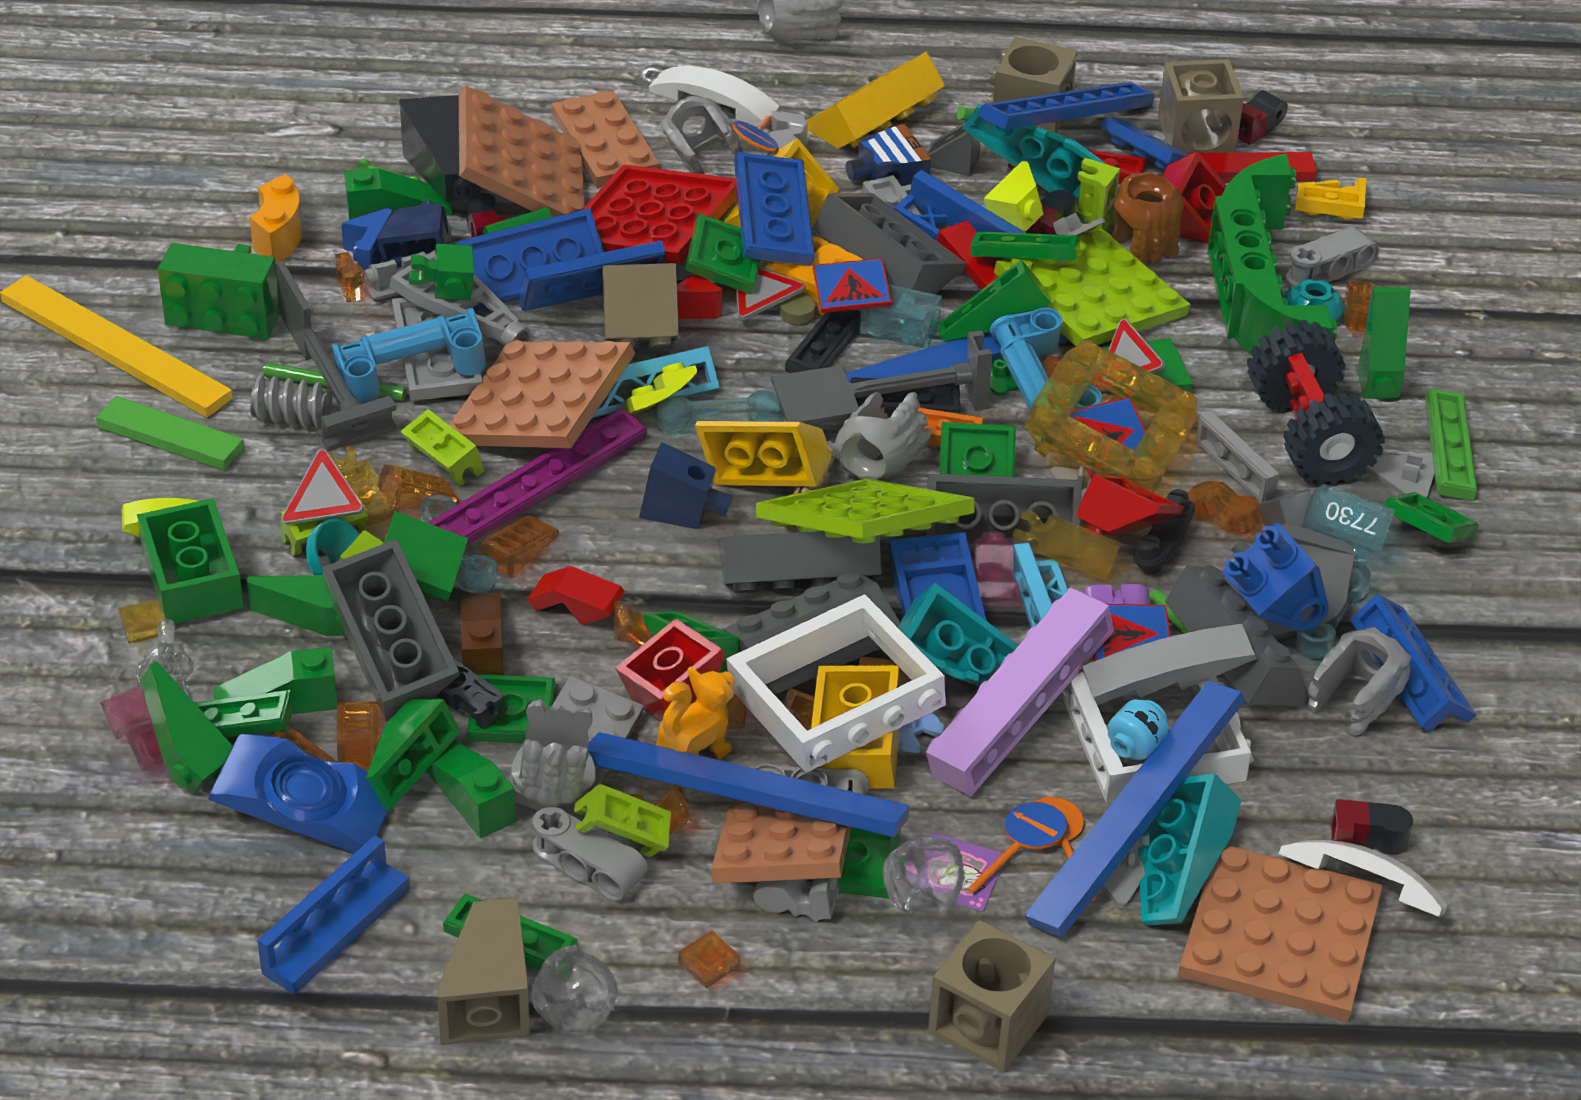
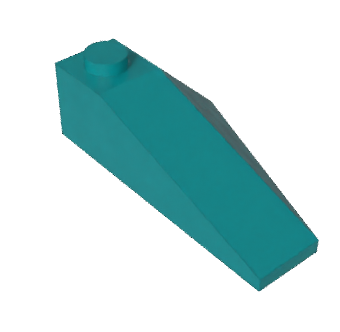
(1050, 156)
(955, 636)
(1184, 846)

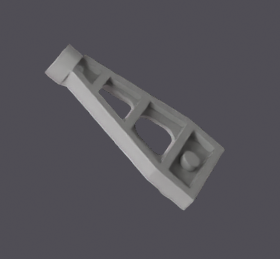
(499, 324)

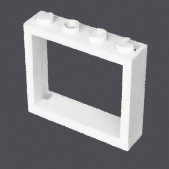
(816, 640)
(1229, 764)

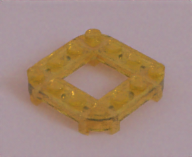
(1087, 364)

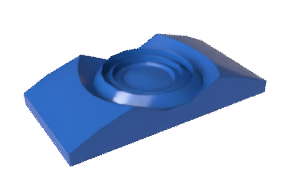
(931, 560)
(299, 792)

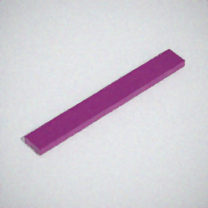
(542, 477)

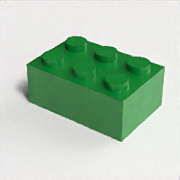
(219, 290)
(190, 561)

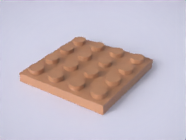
(518, 155)
(541, 393)
(1281, 932)

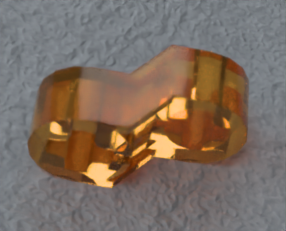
(1357, 304)
(1229, 510)

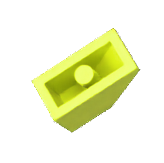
(1016, 198)

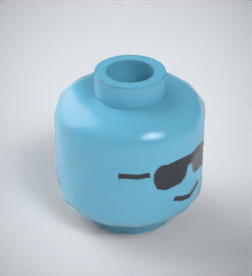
(1137, 729)

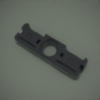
(475, 697)

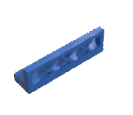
(947, 207)
(1430, 689)
(333, 918)

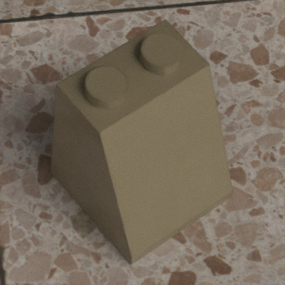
(486, 977)

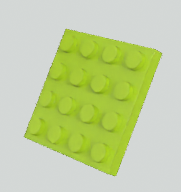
(1102, 290)
(865, 509)

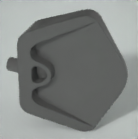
(1335, 564)

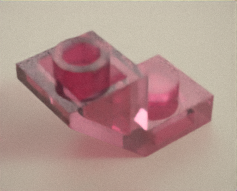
(994, 565)
(131, 718)

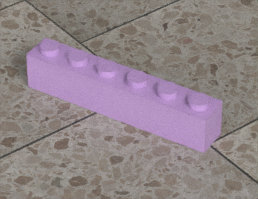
(1019, 691)

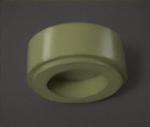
(798, 309)

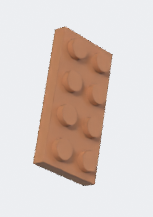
(604, 134)

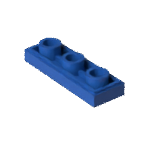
(1143, 142)

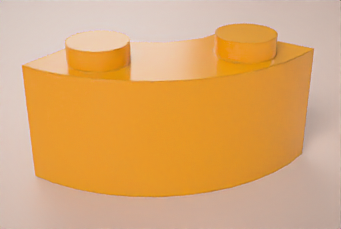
(278, 223)

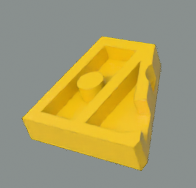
(1330, 199)

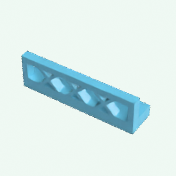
(650, 369)
(1030, 585)

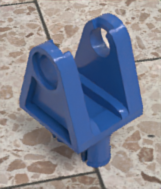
(1279, 580)

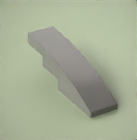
(1170, 660)

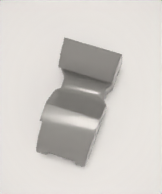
(787, 128)
(800, 896)

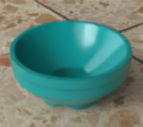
(1300, 295)
(330, 537)

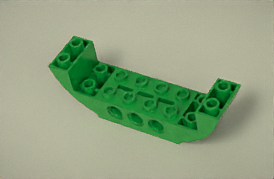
(1242, 257)

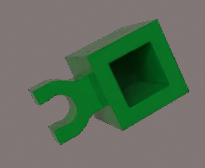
(450, 271)

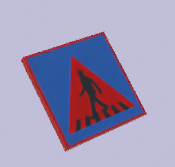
(851, 285)
(1114, 419)
(1134, 627)

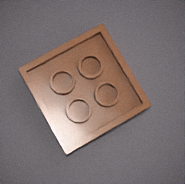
(777, 846)

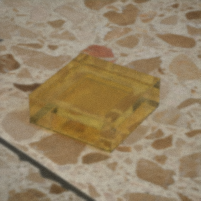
(141, 620)

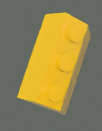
(764, 452)
(844, 689)

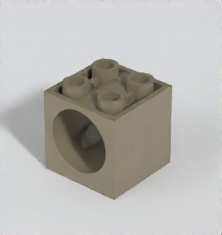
(1033, 70)
(1200, 106)
(640, 304)
(991, 995)

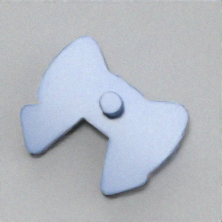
(928, 724)

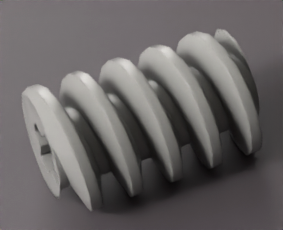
(289, 403)

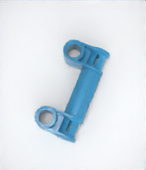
(456, 333)
(1028, 337)

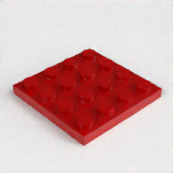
(657, 205)

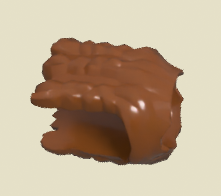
(1149, 216)

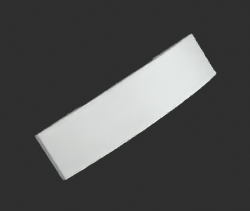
(718, 86)
(1415, 890)

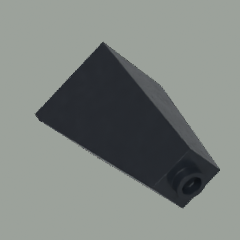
(432, 144)

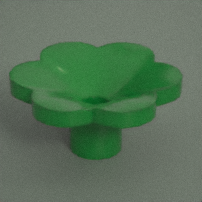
(1001, 378)

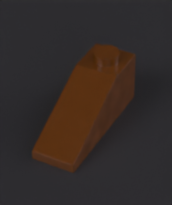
(482, 633)

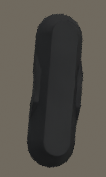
(1165, 536)

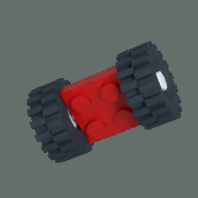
(1329, 435)

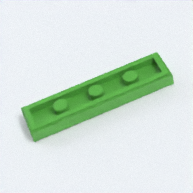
(170, 433)
(1450, 444)

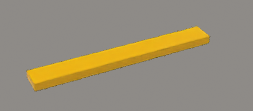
(117, 346)

